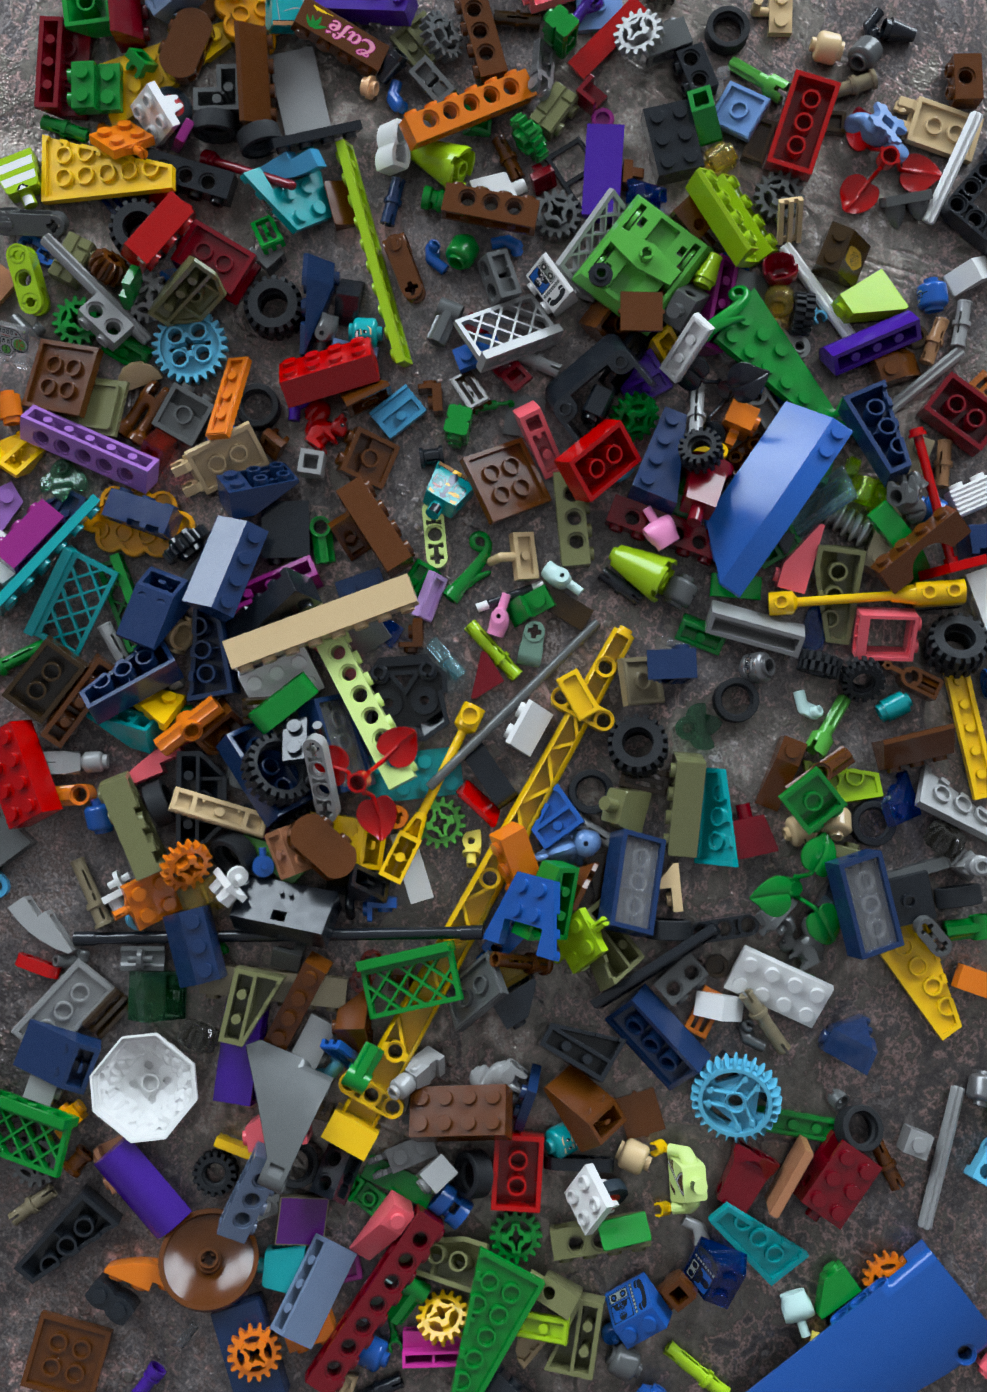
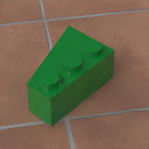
(568, 877)

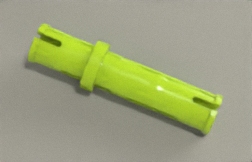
(499, 657)
(691, 1366)

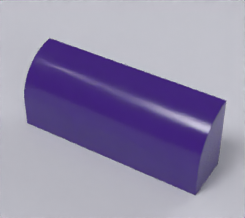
(602, 165)
(871, 343)
(233, 1073)
(142, 1188)

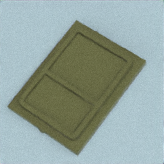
(104, 407)

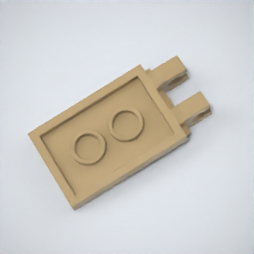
(934, 126)
(218, 456)

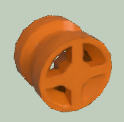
(402, 817)

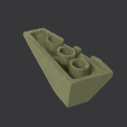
(838, 572)
(450, 1261)

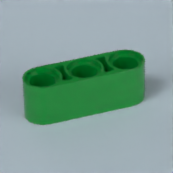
(283, 703)

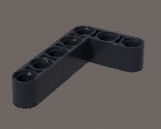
(967, 210)

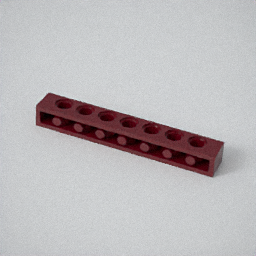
(330, 1380)

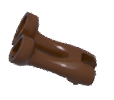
(145, 401)

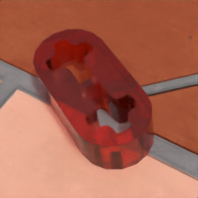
(353, 983)

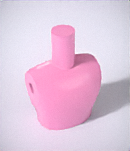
(660, 531)
(499, 626)

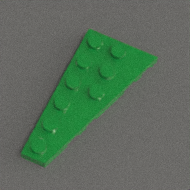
(765, 345)
(495, 1313)

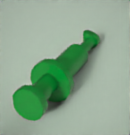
(495, 404)

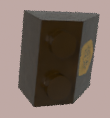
(841, 255)

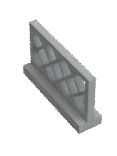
(587, 230)
(515, 349)

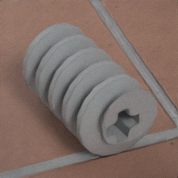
(850, 524)

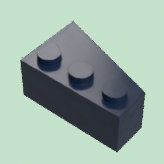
(142, 513)
(672, 665)

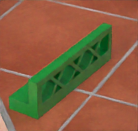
(127, 586)

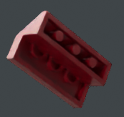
(54, 56)

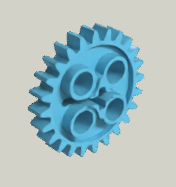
(193, 367)

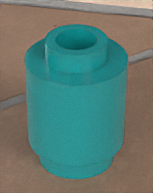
(893, 706)

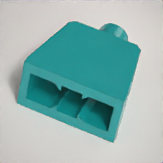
(280, 1266)

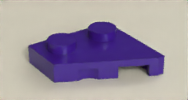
(637, 382)

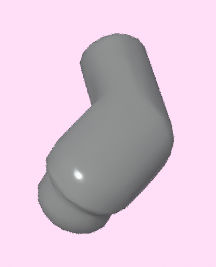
(698, 1227)

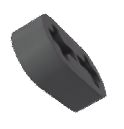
(936, 932)

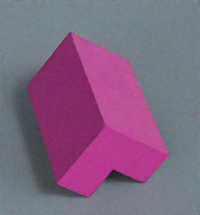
(422, 1354)

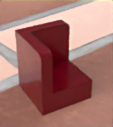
(590, 96)

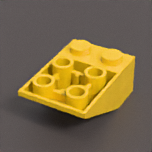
(367, 847)

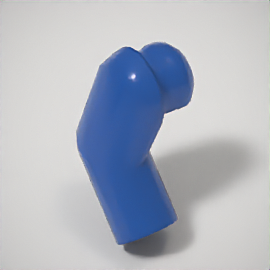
(509, 242)

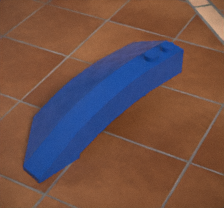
(771, 491)

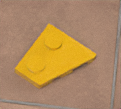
(162, 707)

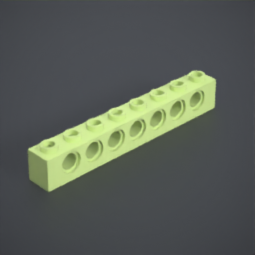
(393, 776)

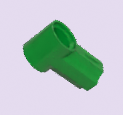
(322, 543)
(972, 927)
(361, 1071)
(412, 1295)

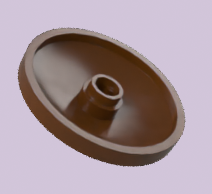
(204, 1268)

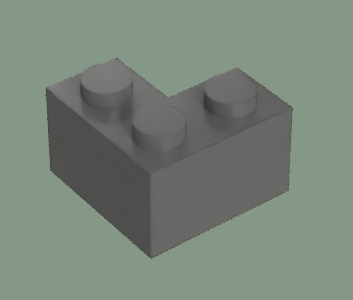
(222, 96)

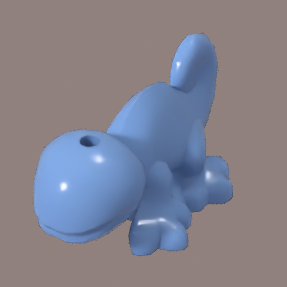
(878, 128)
(572, 848)

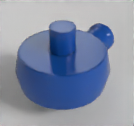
(263, 865)
(609, 1335)

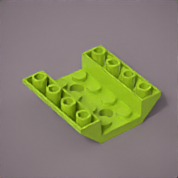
(731, 217)

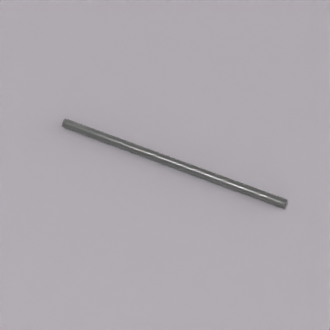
(512, 705)

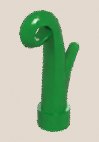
(728, 316)
(472, 574)

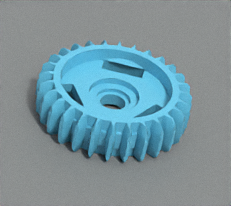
(747, 1085)

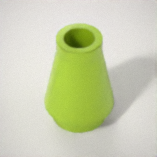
(708, 272)

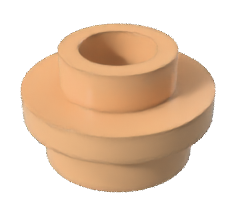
(369, 87)

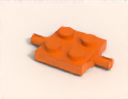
(122, 139)
(148, 901)

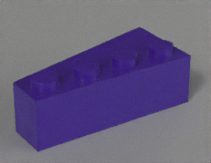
(374, 11)

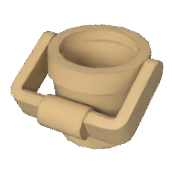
(180, 636)

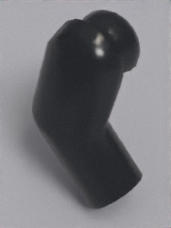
(870, 24)

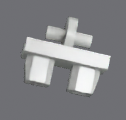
(228, 887)
(116, 898)

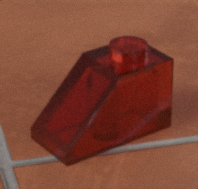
(159, 445)

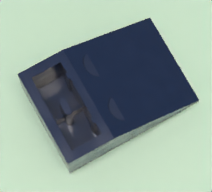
(253, 489)
(153, 608)
(58, 1055)

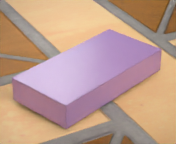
(430, 596)

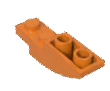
(138, 1271)

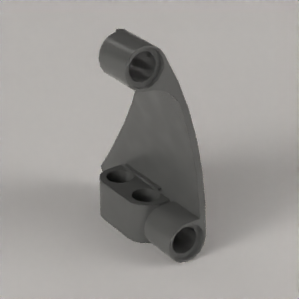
(287, 1103)

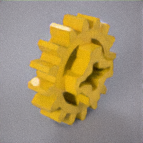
(430, 1318)

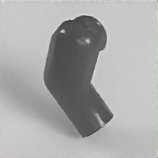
(38, 329)

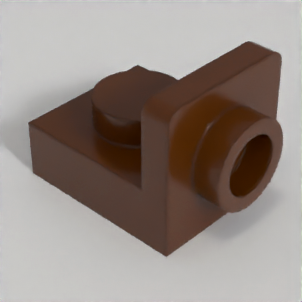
(435, 401)
(415, 632)

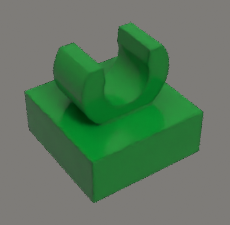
(140, 60)

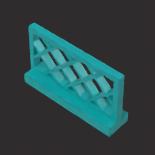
(53, 590)

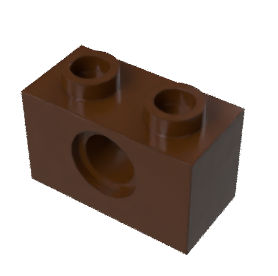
(969, 68)

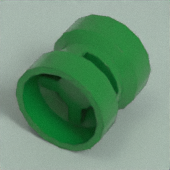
(432, 199)

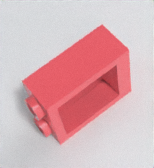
(886, 653)

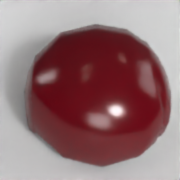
(780, 269)

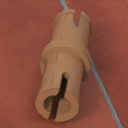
(934, 341)
(943, 463)

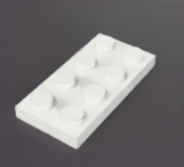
(779, 986)

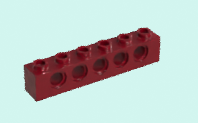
(624, 506)

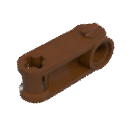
(404, 267)

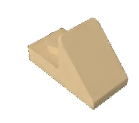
(671, 879)

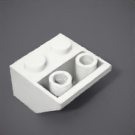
(528, 728)

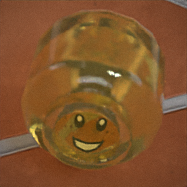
(721, 158)
(779, 300)

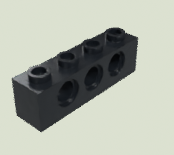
(202, 174)

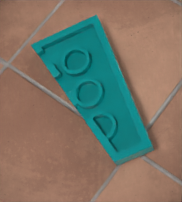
(716, 831)
(765, 1249)

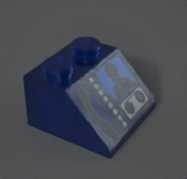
(716, 1271)

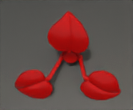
(858, 193)
(376, 814)

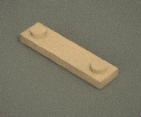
(217, 812)

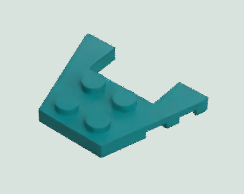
(295, 208)

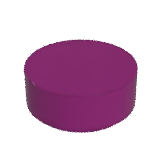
(602, 116)

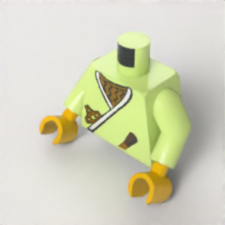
(686, 1179)

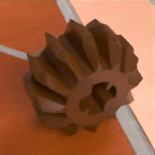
(108, 267)

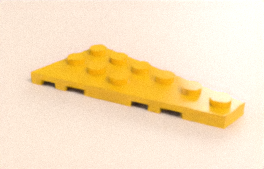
(134, 86)
(86, 174)
(924, 981)

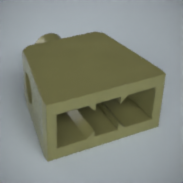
(625, 808)
(564, 1296)

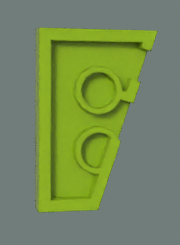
(854, 784)

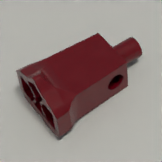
(703, 491)
(744, 1175)

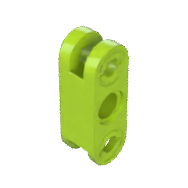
(24, 262)

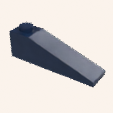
(850, 1042)

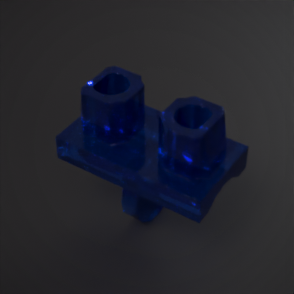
(654, 194)

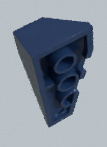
(319, 285)

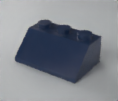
(195, 946)

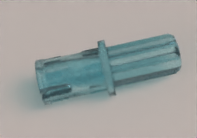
(445, 658)

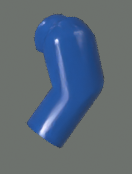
(394, 99)
(432, 257)

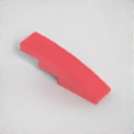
(153, 765)

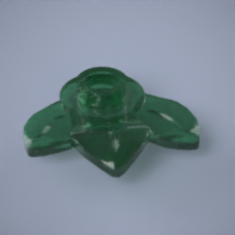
(62, 482)
(701, 727)

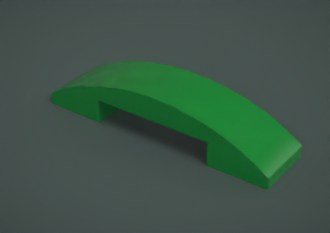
(893, 528)

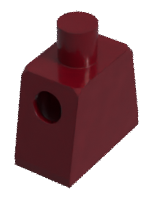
(752, 833)

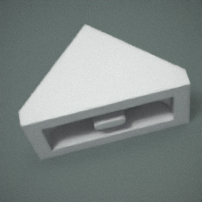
(967, 275)
(718, 1006)

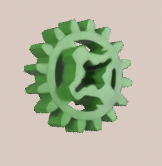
(456, 818)

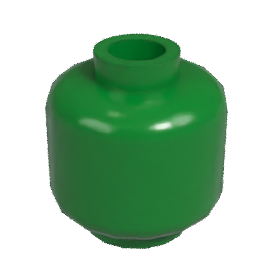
(462, 251)

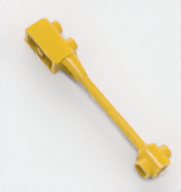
(918, 594)
(410, 837)

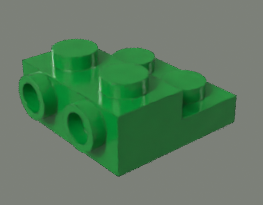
(95, 88)
(813, 801)

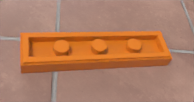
(228, 398)

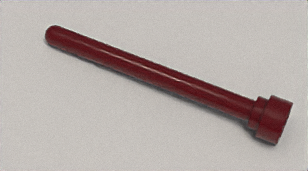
(213, 159)

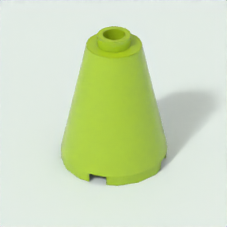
(445, 161)
(643, 569)

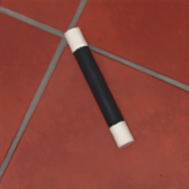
(493, 602)

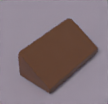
(339, 205)

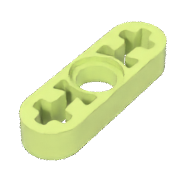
(430, 552)

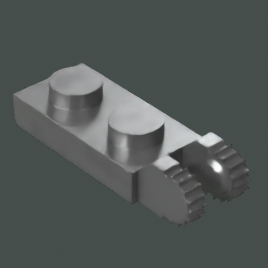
(542, 69)
(403, 1156)

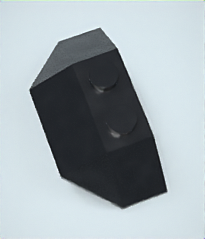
(202, 776)

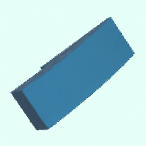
(292, 166)

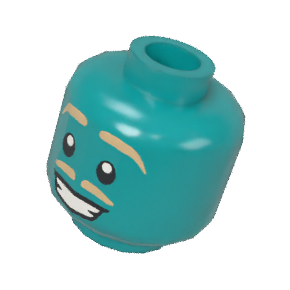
(366, 328)
(559, 1141)

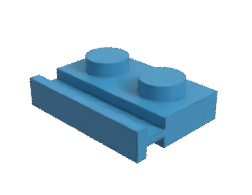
(398, 412)

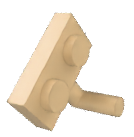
(779, 16)
(522, 556)

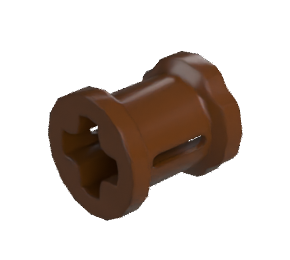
(78, 1160)

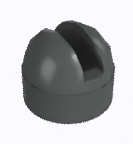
(837, 1099)

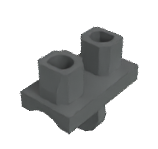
(784, 924)
(143, 958)

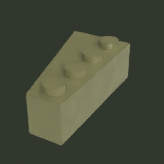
(685, 804)
(132, 824)

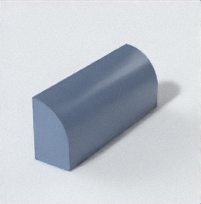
(313, 1291)

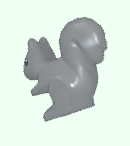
(500, 1072)

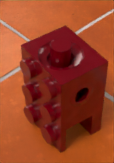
(228, 259)
(835, 1181)

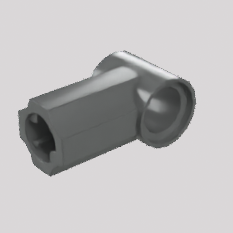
(442, 327)

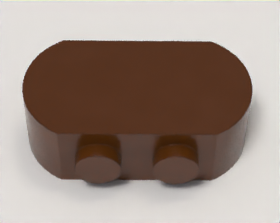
(186, 45)
(322, 846)

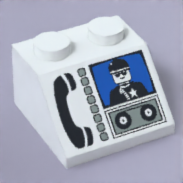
(551, 286)

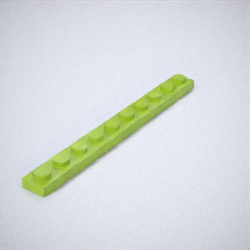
(371, 246)

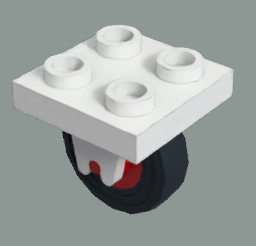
(161, 110)
(594, 1197)

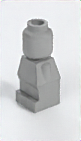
(74, 762)
(969, 865)
(418, 1073)

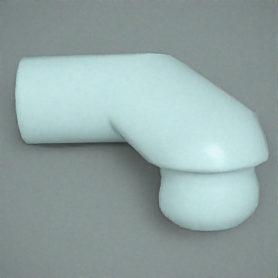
(806, 708)

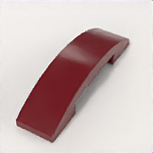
(512, 374)

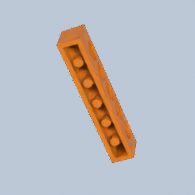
(420, 135)

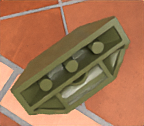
(188, 294)

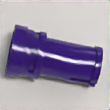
(152, 1376)

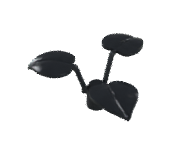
(743, 383)

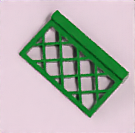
(407, 958)
(46, 1117)

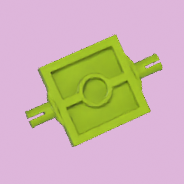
(583, 941)

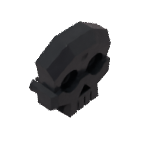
(407, 710)

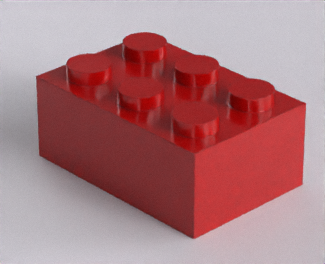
(158, 233)
(598, 460)
(518, 1172)

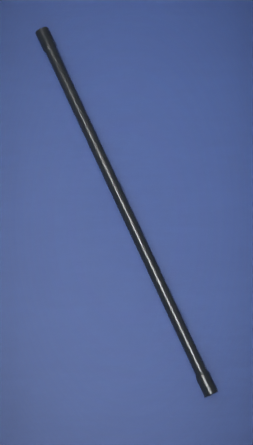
(462, 932)

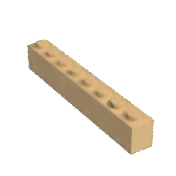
(320, 623)

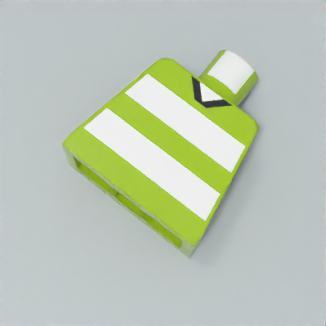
(21, 177)

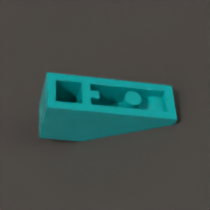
(132, 729)

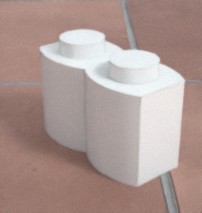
(393, 149)

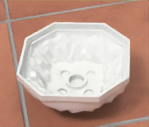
(143, 1087)

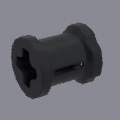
(431, 456)

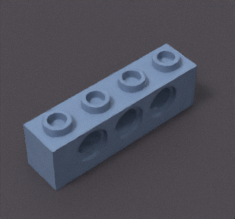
(243, 1206)

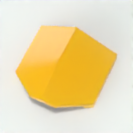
(19, 456)

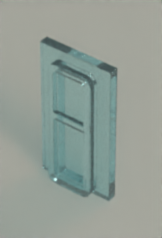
(827, 498)

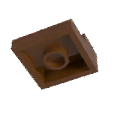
(367, 457)

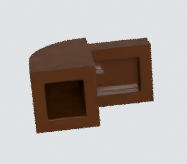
(677, 1290)

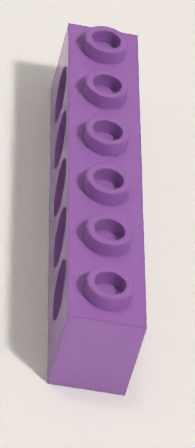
(89, 449)

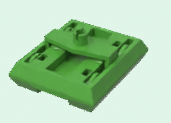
(643, 256)

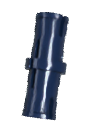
(392, 201)

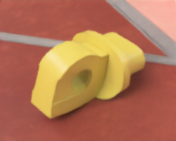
(472, 851)

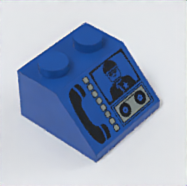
(637, 1310)

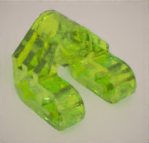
(869, 490)

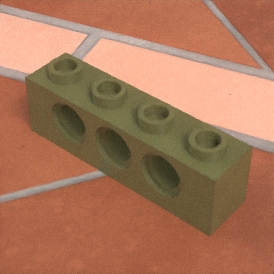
(569, 556)
(589, 1249)

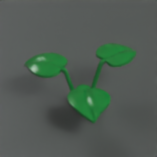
(775, 893)

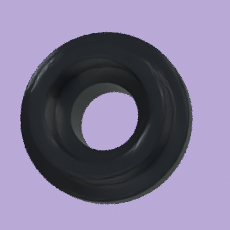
(600, 281)

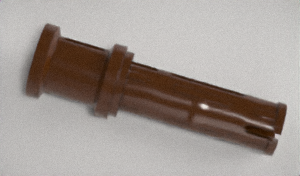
(500, 959)

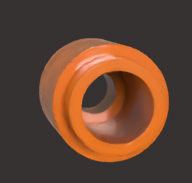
(10, 408)

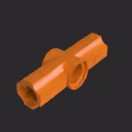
(188, 725)

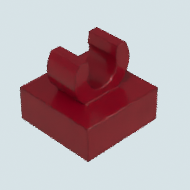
(542, 178)

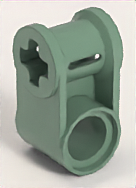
(531, 648)

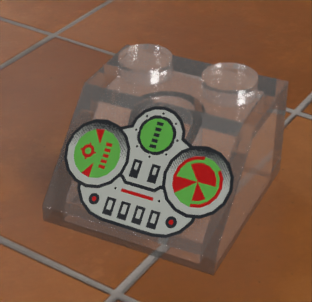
(18, 345)

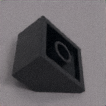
(516, 1005)

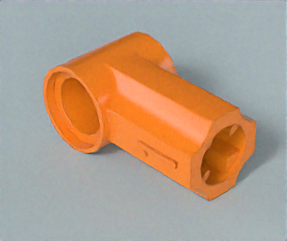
(70, 794)

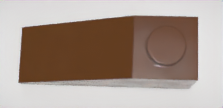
(780, 771)

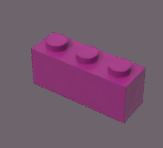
(29, 535)

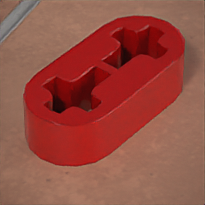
(37, 965)

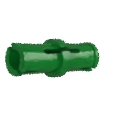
(65, 128)

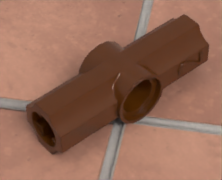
(831, 764)

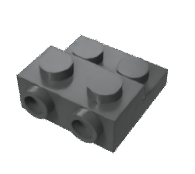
(184, 413)

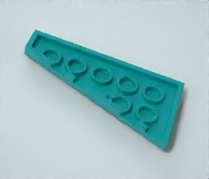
(41, 561)

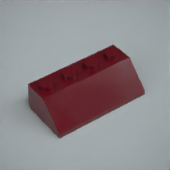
(129, 24)

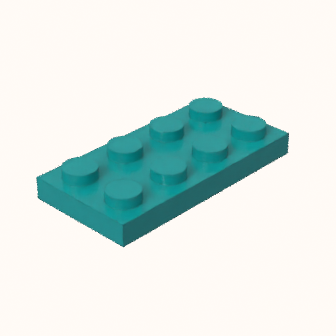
(428, 765)

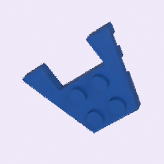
(530, 902)

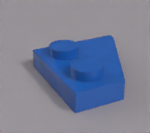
(556, 819)

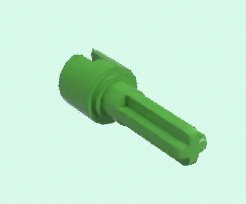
(768, 84)
(821, 739)

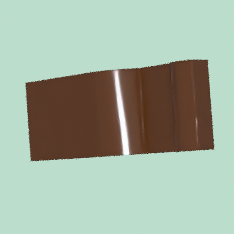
(923, 683)

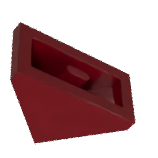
(486, 678)

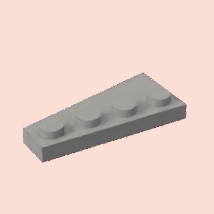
(944, 802)

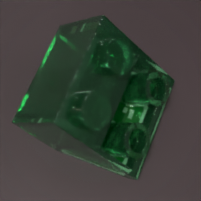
(155, 996)

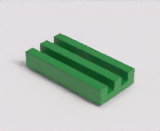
(271, 242)

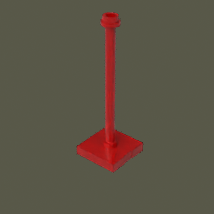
(951, 562)

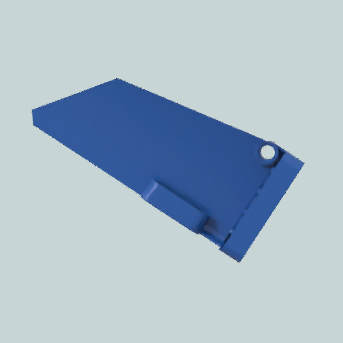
(889, 1336)

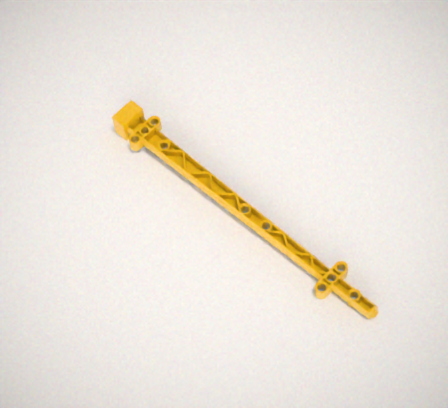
(356, 1121)

